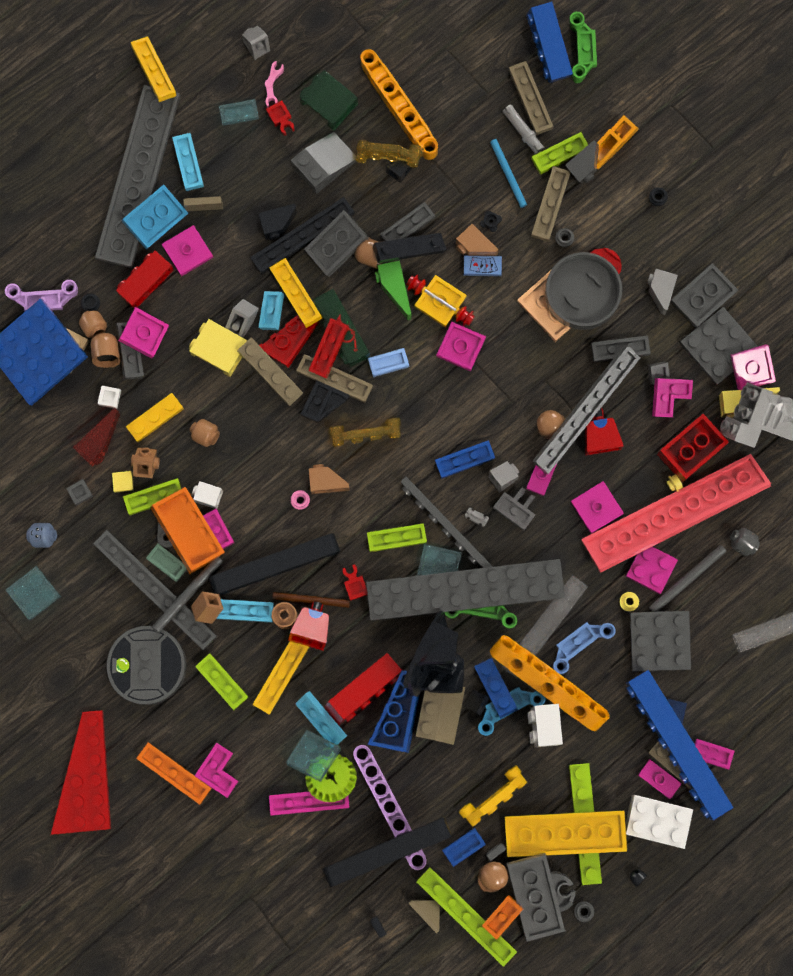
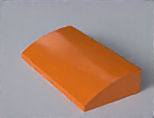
(187, 530)

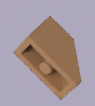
(474, 243)
(326, 480)

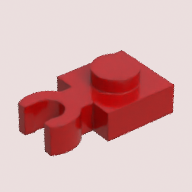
(280, 115)
(355, 586)

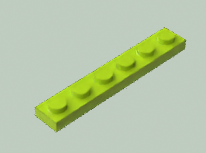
(583, 802)
(465, 916)

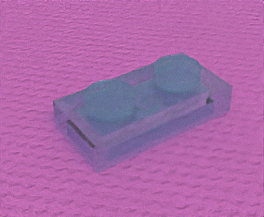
(238, 112)

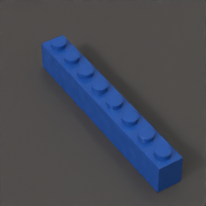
(679, 745)

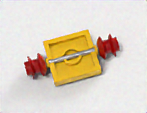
(440, 300)

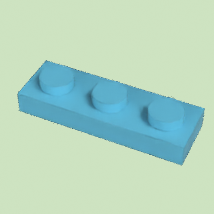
(188, 162)
(246, 611)
(320, 718)

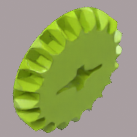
(345, 780)

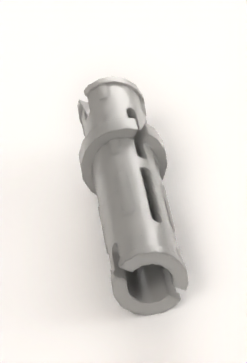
(527, 135)

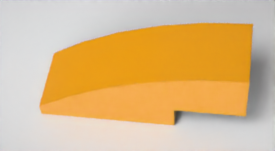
(615, 139)

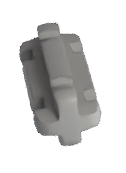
(476, 517)

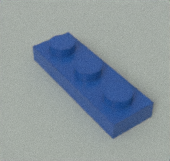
(465, 459)
(495, 688)

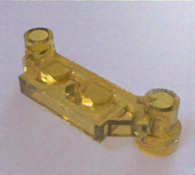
(388, 151)
(356, 436)

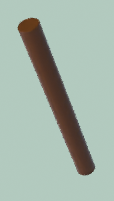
(309, 599)

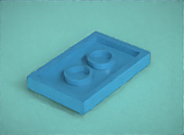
(154, 216)

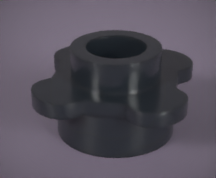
(491, 216)

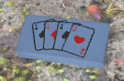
(482, 265)

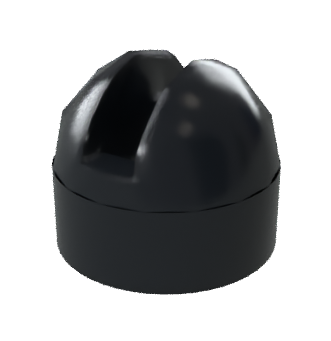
(637, 877)

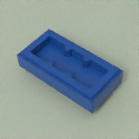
(463, 847)

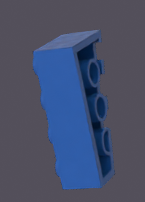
(549, 42)
(398, 719)

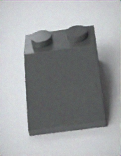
(323, 161)

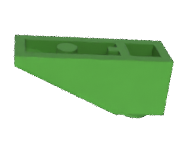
(393, 285)

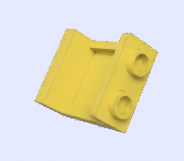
(217, 347)

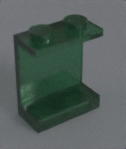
(329, 99)

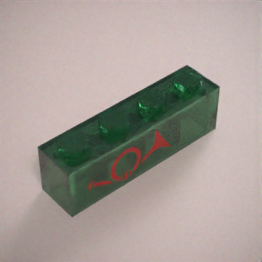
(352, 347)

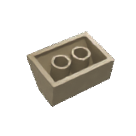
(440, 716)

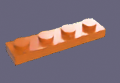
(174, 773)

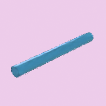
(508, 173)

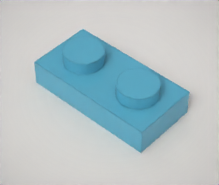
(271, 310)

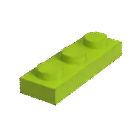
(559, 153)
(146, 498)
(396, 537)
(222, 681)

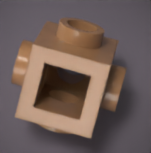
(145, 462)

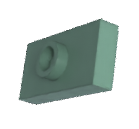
(166, 562)

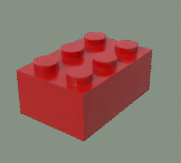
(692, 448)

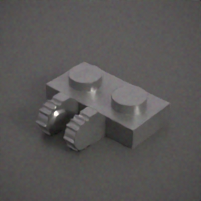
(514, 511)

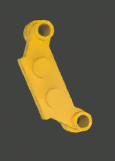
(473, 814)

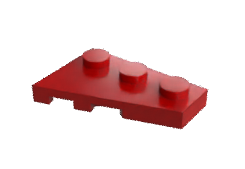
(288, 341)

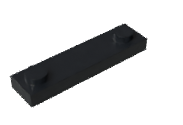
(409, 247)

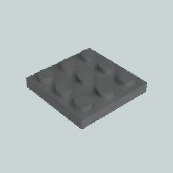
(715, 342)
(660, 640)

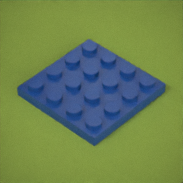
(38, 352)

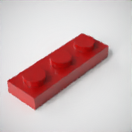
(328, 348)

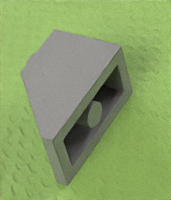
(256, 42)
(661, 288)
(242, 318)
(503, 476)

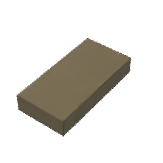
(203, 203)

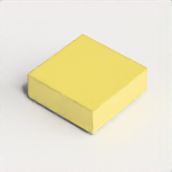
(122, 481)

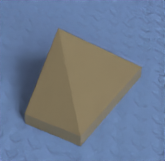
(429, 911)

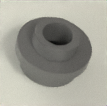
(564, 232)
(584, 918)

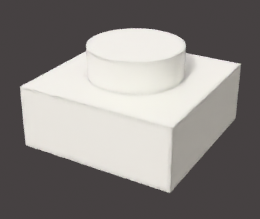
(109, 397)

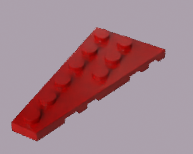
(85, 789)

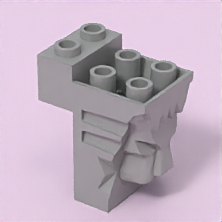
(759, 411)

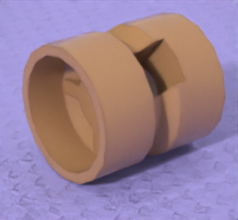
(284, 615)

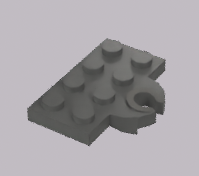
(539, 895)

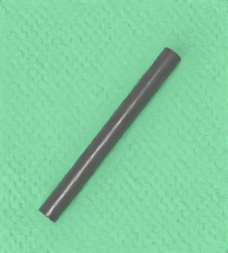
(687, 579)
(186, 595)

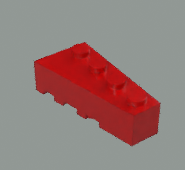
(362, 689)

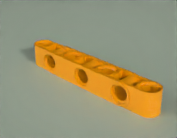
(398, 103)
(539, 675)

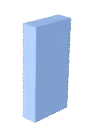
(388, 362)

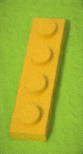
(153, 69)
(295, 293)
(280, 676)

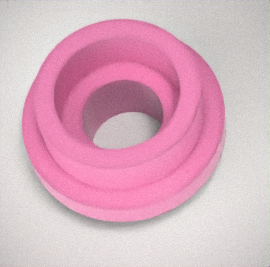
(296, 495)

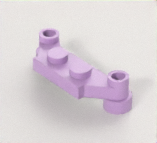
(54, 298)

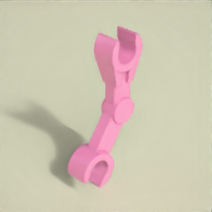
(274, 74)

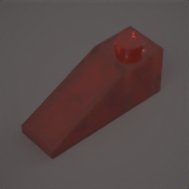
(97, 441)

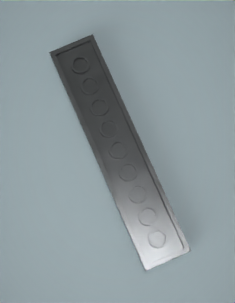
(137, 175)
(465, 590)

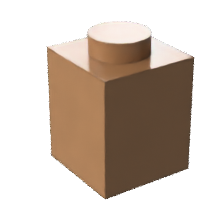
(207, 607)

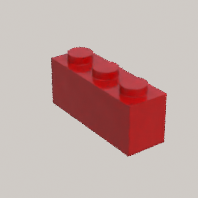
(144, 279)

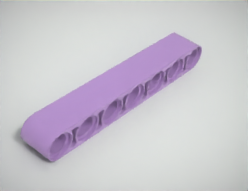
(382, 799)

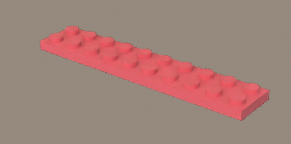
(675, 513)

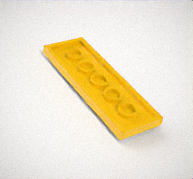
(566, 833)

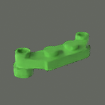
(585, 47)
(498, 613)

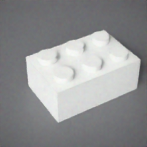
(545, 725)
(658, 821)

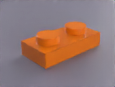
(502, 917)

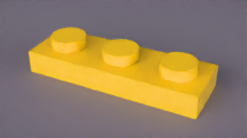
(154, 417)

